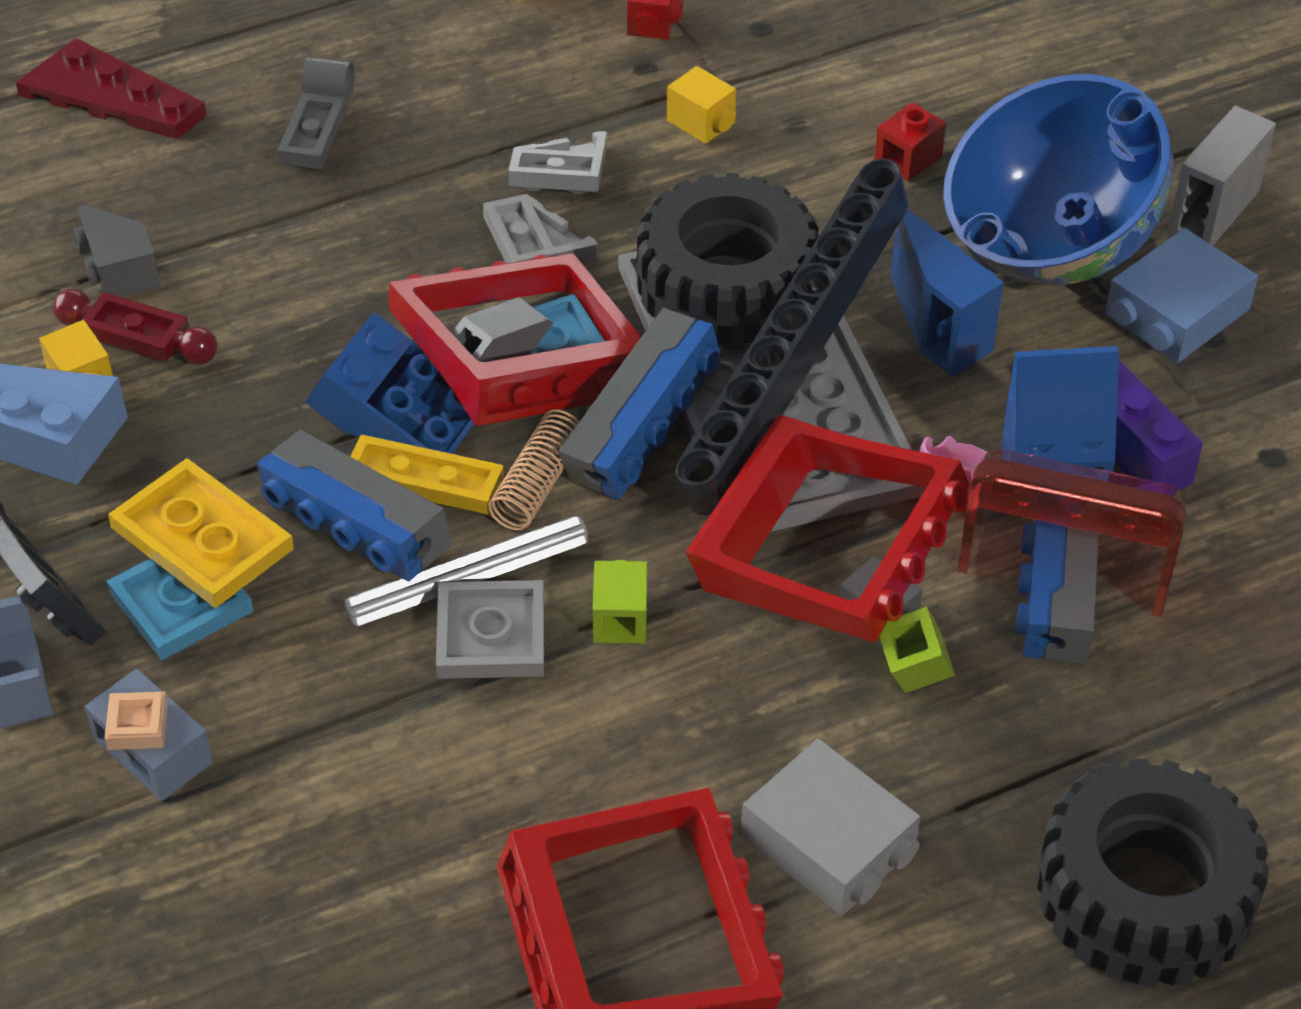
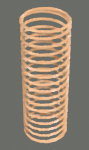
(529, 445)

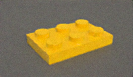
(201, 532)

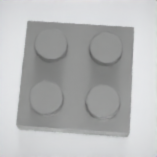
(490, 629)

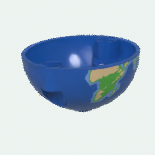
(1049, 184)

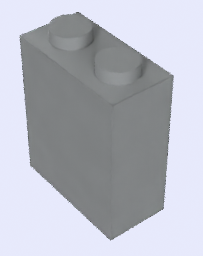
(1222, 175)
(830, 827)

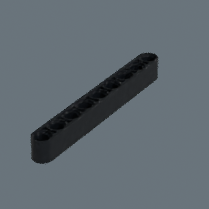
(793, 334)

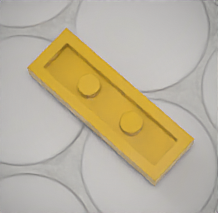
(432, 473)

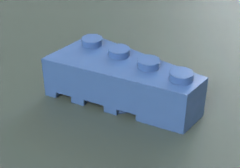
(57, 419)

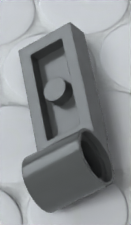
(319, 112)

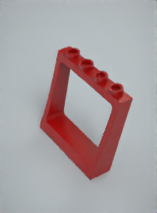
(523, 383)
(767, 486)
(544, 928)

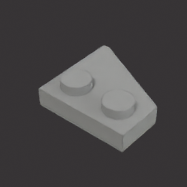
(559, 165)
(528, 230)

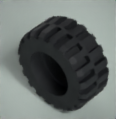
(716, 220)
(1140, 931)

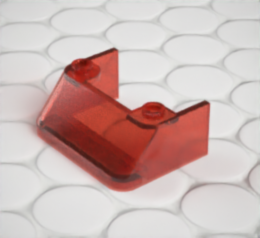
(1077, 499)

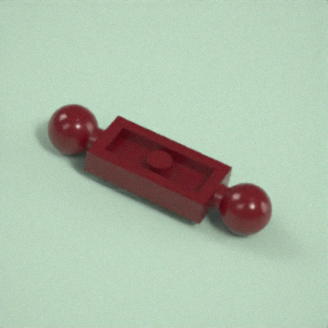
(136, 326)

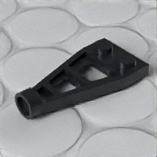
(44, 586)

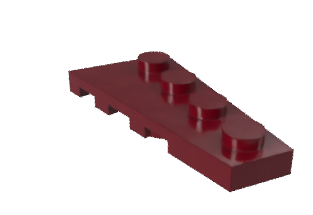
(112, 88)

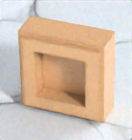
(136, 720)

